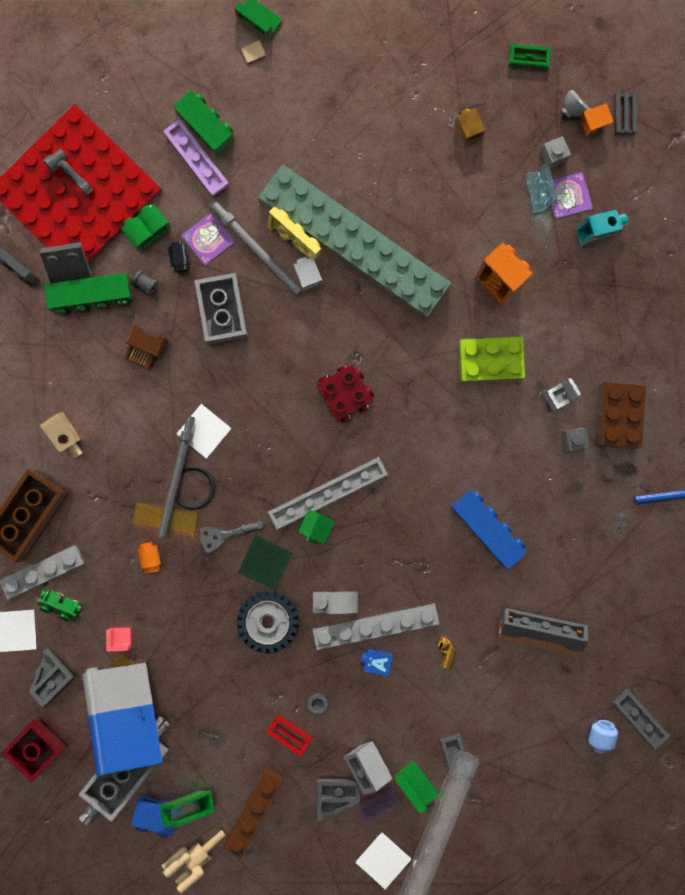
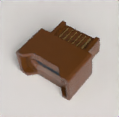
(143, 347)

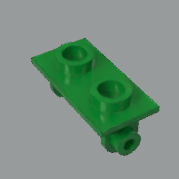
(66, 610)

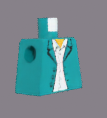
(600, 227)

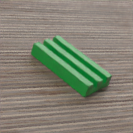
(529, 64)

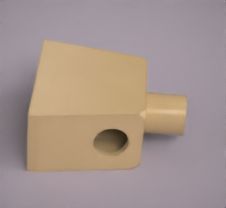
(55, 428)

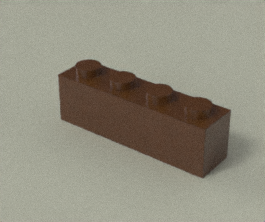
(253, 812)

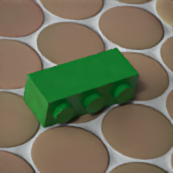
(204, 122)

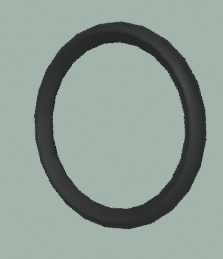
(194, 507)

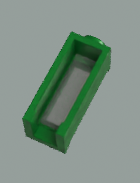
(186, 809)

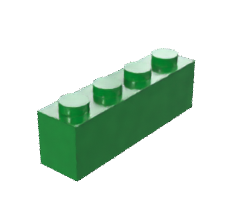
(88, 293)

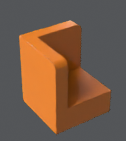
(595, 119)

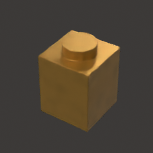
(470, 125)

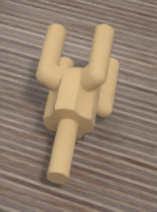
(192, 861)

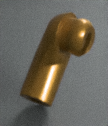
(448, 651)

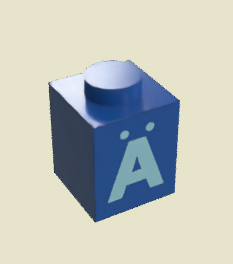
(376, 662)

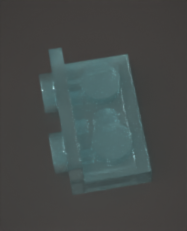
(541, 189)

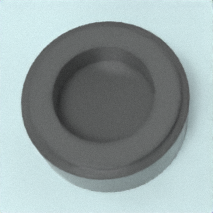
(317, 704)

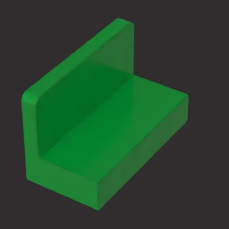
(258, 17)
(416, 786)

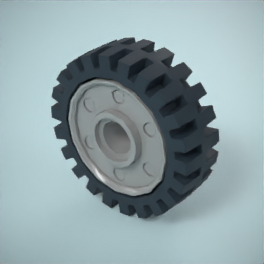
(256, 634)

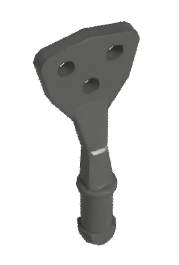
(223, 535)

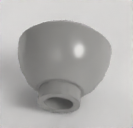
(574, 105)

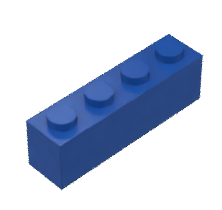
(488, 529)

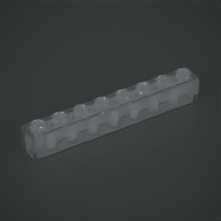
(440, 824)

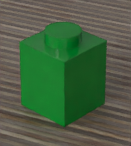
(316, 527)

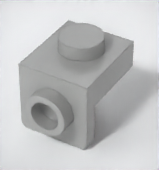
(562, 394)

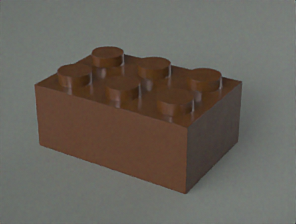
(620, 415)

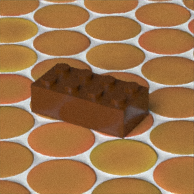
(27, 513)

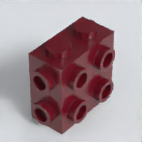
(345, 393)

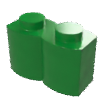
(145, 227)

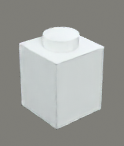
(307, 273)

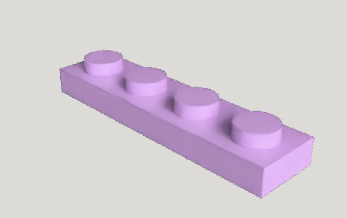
(196, 158)

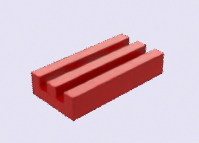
(299, 752)

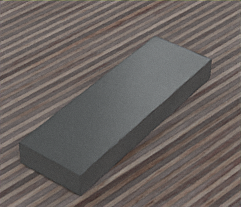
(641, 719)

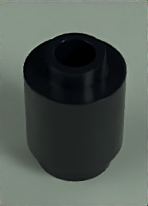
(179, 257)

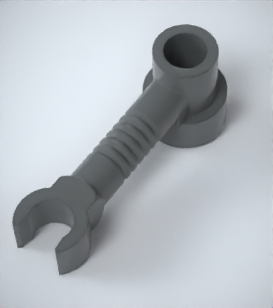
(58, 161)

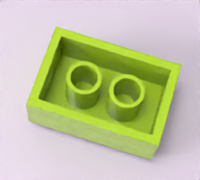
(491, 360)

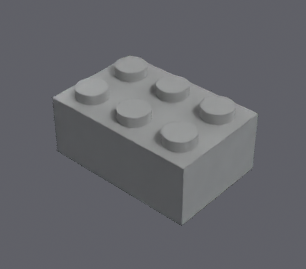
(221, 309)

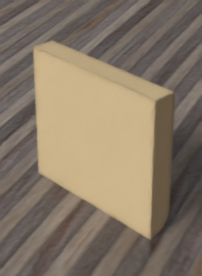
(253, 52)

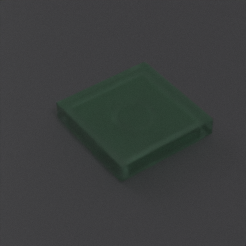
(265, 562)

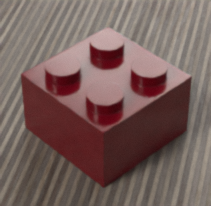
(33, 750)

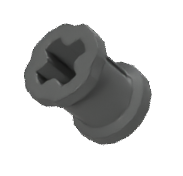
(144, 282)

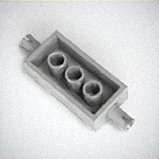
(111, 793)

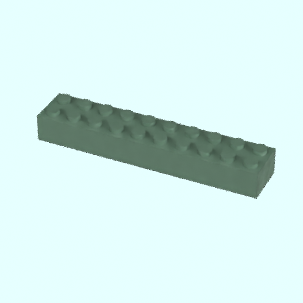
(356, 242)

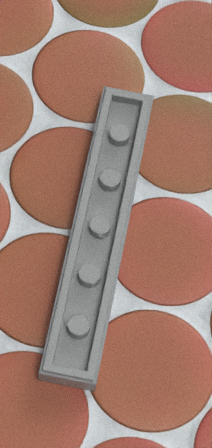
(327, 493)

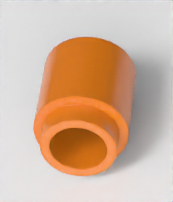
(149, 557)

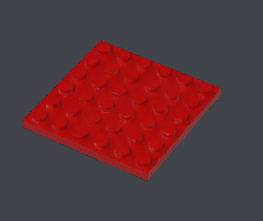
(53, 203)

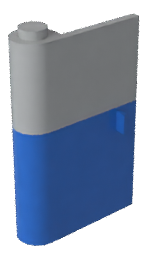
(121, 719)

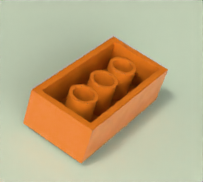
(503, 273)

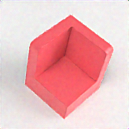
(119, 639)

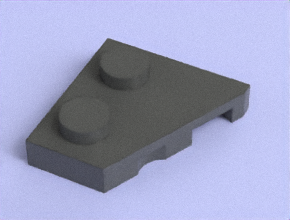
(50, 679)
(335, 796)

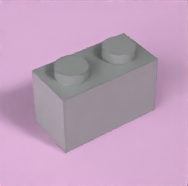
(368, 768)

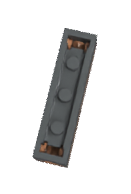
(543, 632)

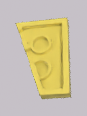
(288, 230)

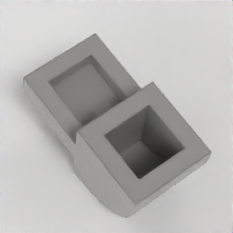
(335, 602)

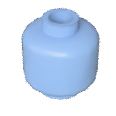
(603, 736)

